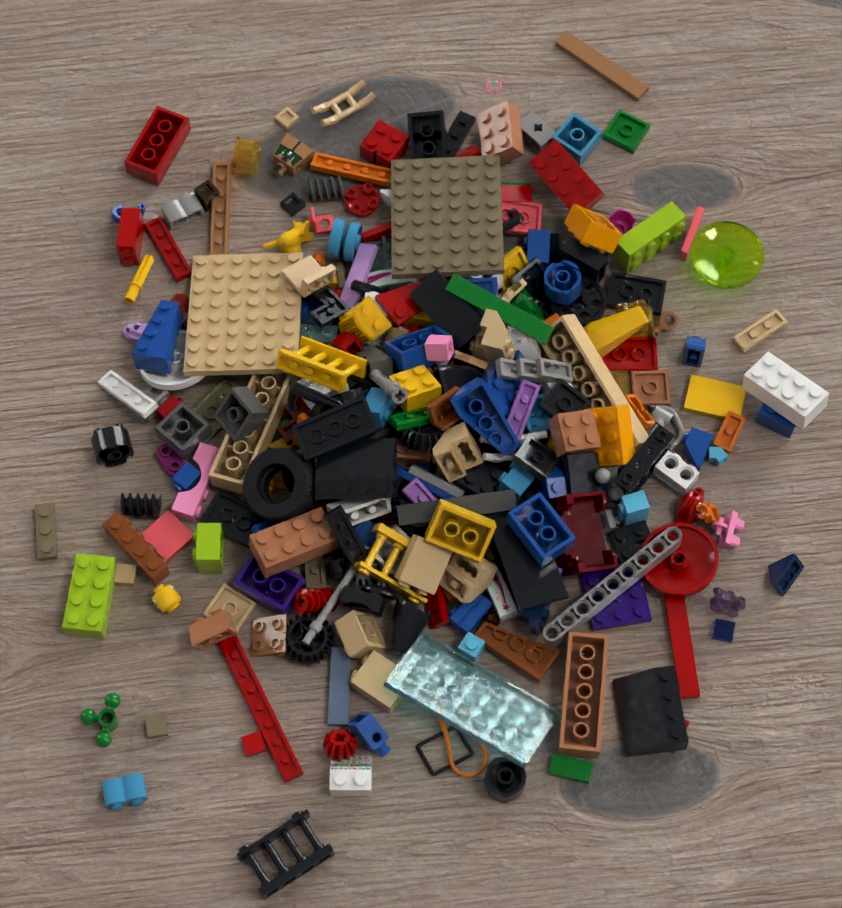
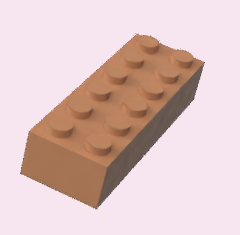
(583, 695)

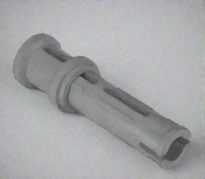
(391, 388)

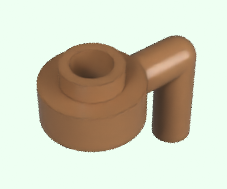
(662, 325)

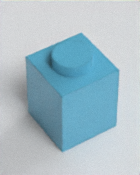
(472, 646)

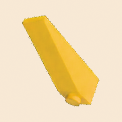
(615, 329)

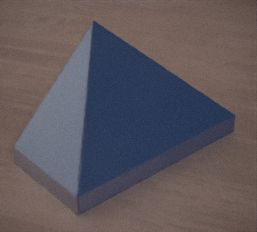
(785, 572)

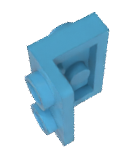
(538, 419)

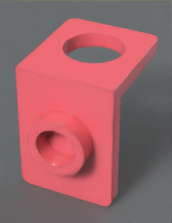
(315, 221)

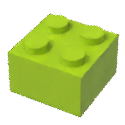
(209, 548)

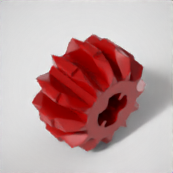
(340, 744)

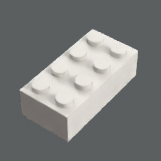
(785, 390)

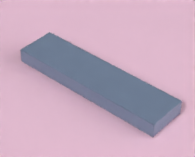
(339, 687)

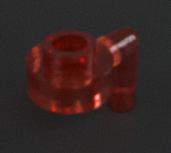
(183, 302)

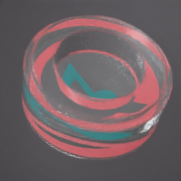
(493, 84)

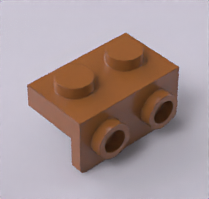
(442, 411)

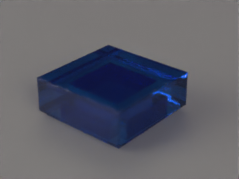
(723, 630)

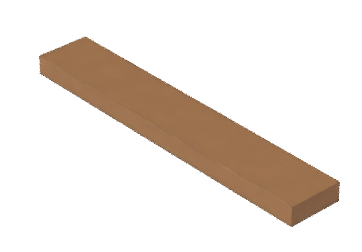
(601, 65)
(220, 209)

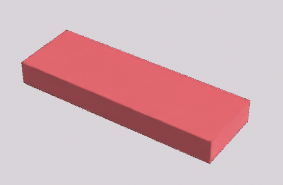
(691, 233)

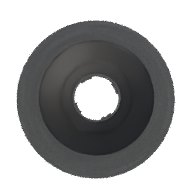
(407, 626)

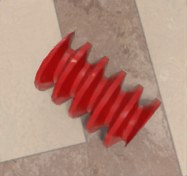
(312, 600)

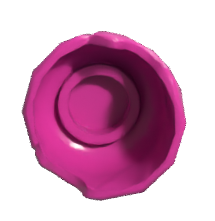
(622, 220)

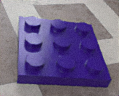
(625, 610)

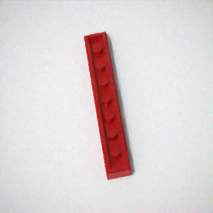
(260, 709)

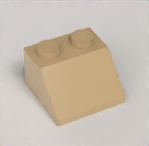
(360, 634)

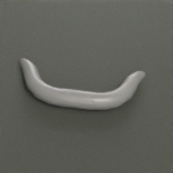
(678, 424)

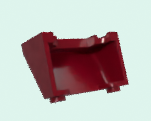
(583, 519)

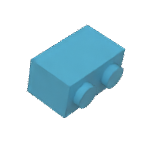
(633, 508)

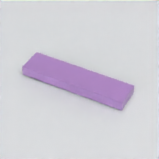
(359, 271)

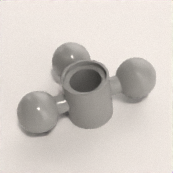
(608, 474)

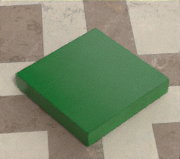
(626, 131)

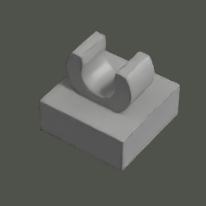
(608, 521)

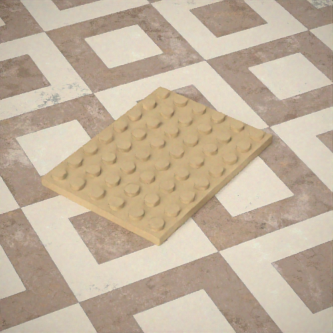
(241, 314)

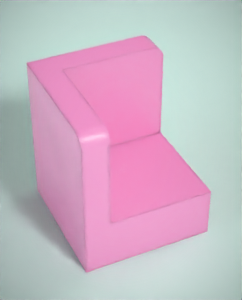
(439, 348)

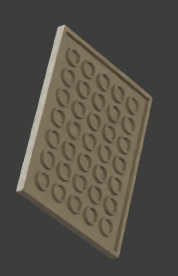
(446, 217)

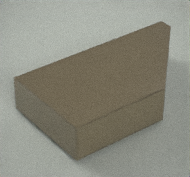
(340, 274)

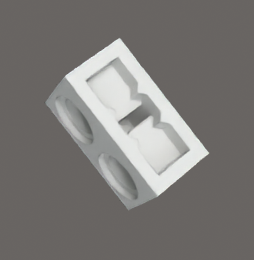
(672, 476)

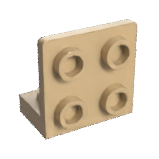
(309, 275)

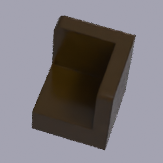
(206, 193)

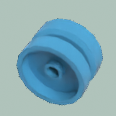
(344, 239)

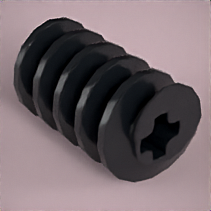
(140, 506)

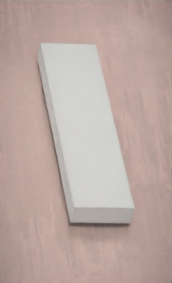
(128, 394)

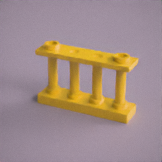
(319, 373)
(399, 543)

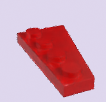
(399, 304)

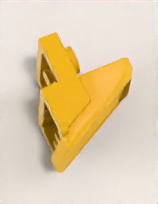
(364, 321)

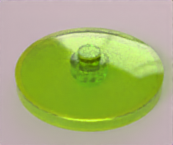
(726, 255)

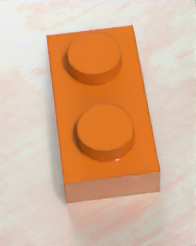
(729, 431)

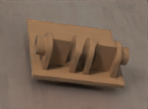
(268, 636)

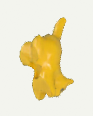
(291, 240)

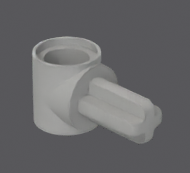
(660, 416)

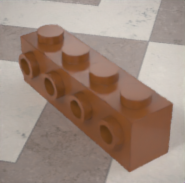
(136, 549)

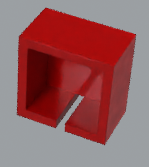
(386, 142)

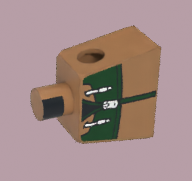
(291, 156)

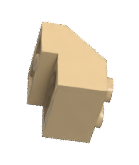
(496, 338)
(457, 452)
(467, 577)

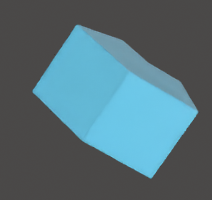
(717, 455)

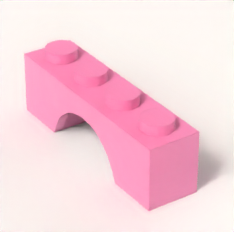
(189, 503)

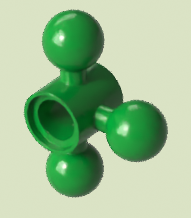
(89, 716)

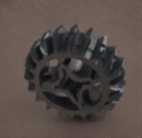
(420, 438)
(313, 654)

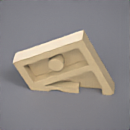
(509, 293)

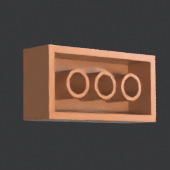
(292, 542)

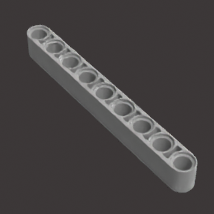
(617, 578)

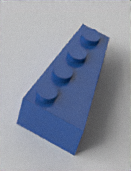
(159, 339)

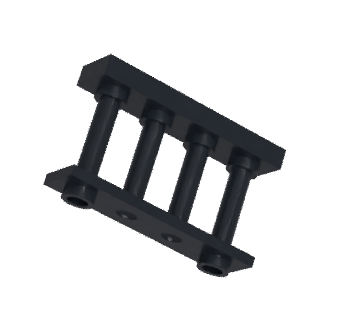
(642, 464)
(286, 874)

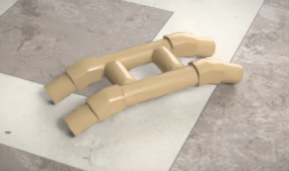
(348, 96)

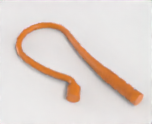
(447, 740)

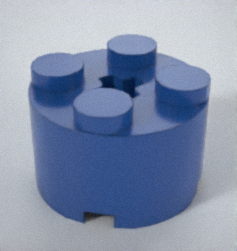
(562, 282)

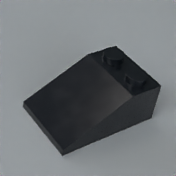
(427, 134)

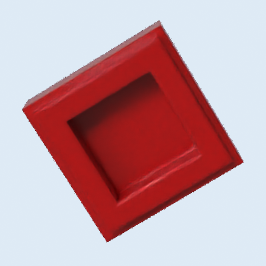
(253, 744)

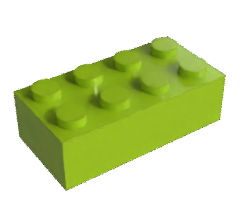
(649, 237)
(90, 596)

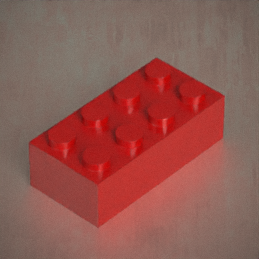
(157, 145)
(566, 177)

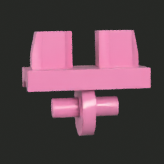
(725, 528)

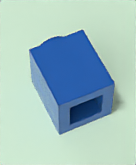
(186, 478)

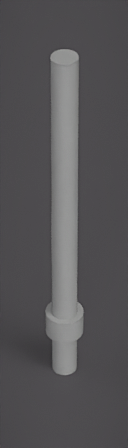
(316, 626)

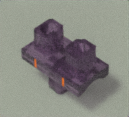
(726, 602)

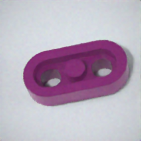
(169, 460)

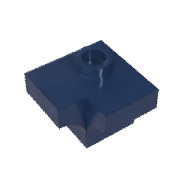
(535, 618)

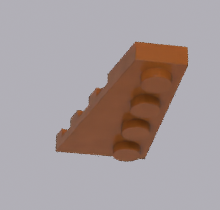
(526, 656)

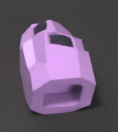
(134, 331)

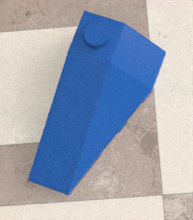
(481, 412)
(556, 485)

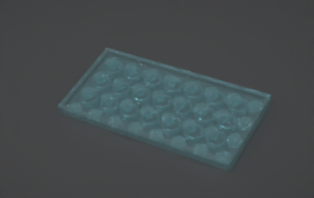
(472, 699)

